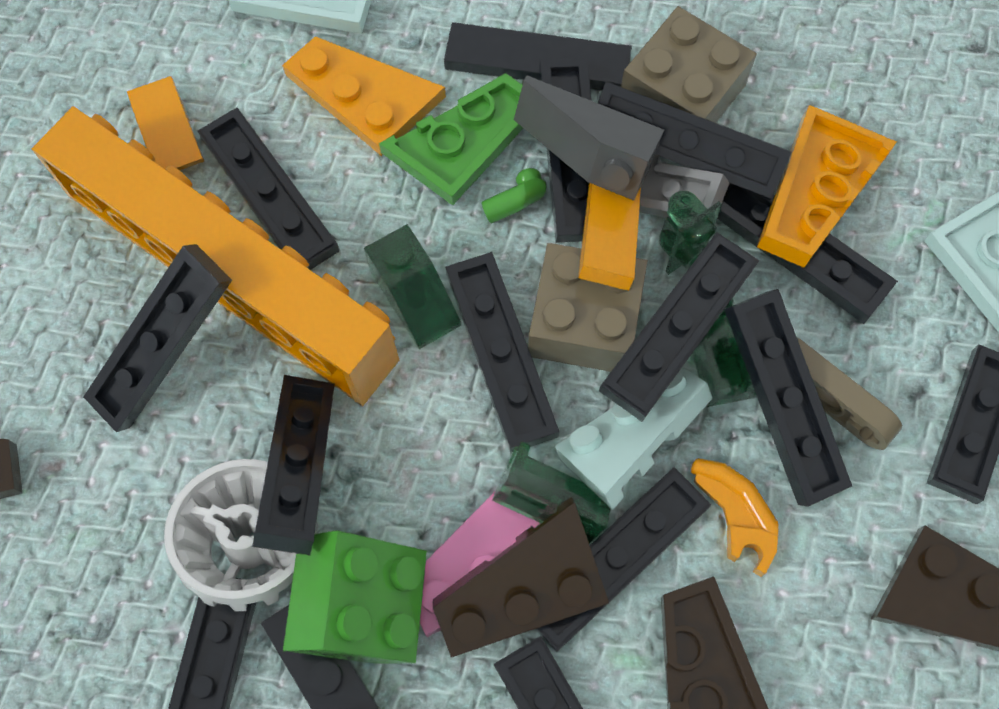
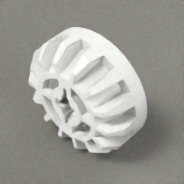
(217, 508)

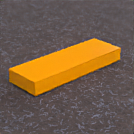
(609, 238)

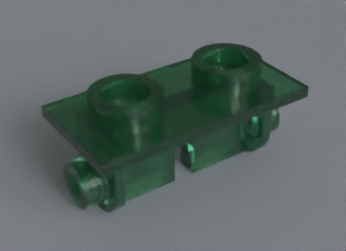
(687, 229)

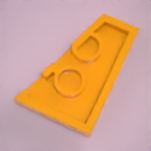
(361, 91)

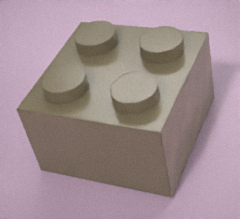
(690, 66)
(579, 318)

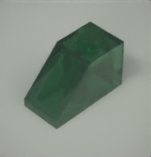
(412, 286)

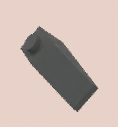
(589, 137)

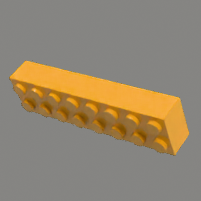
(269, 285)

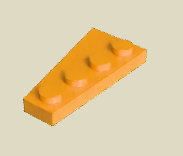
(820, 182)

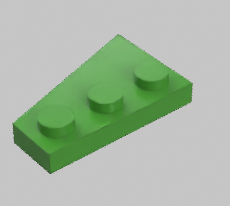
(460, 143)

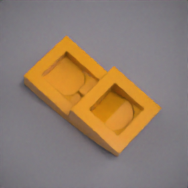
(165, 124)

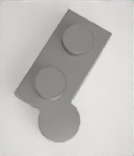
(667, 179)

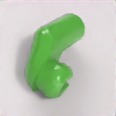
(528, 191)

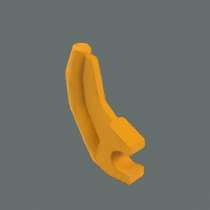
(746, 512)

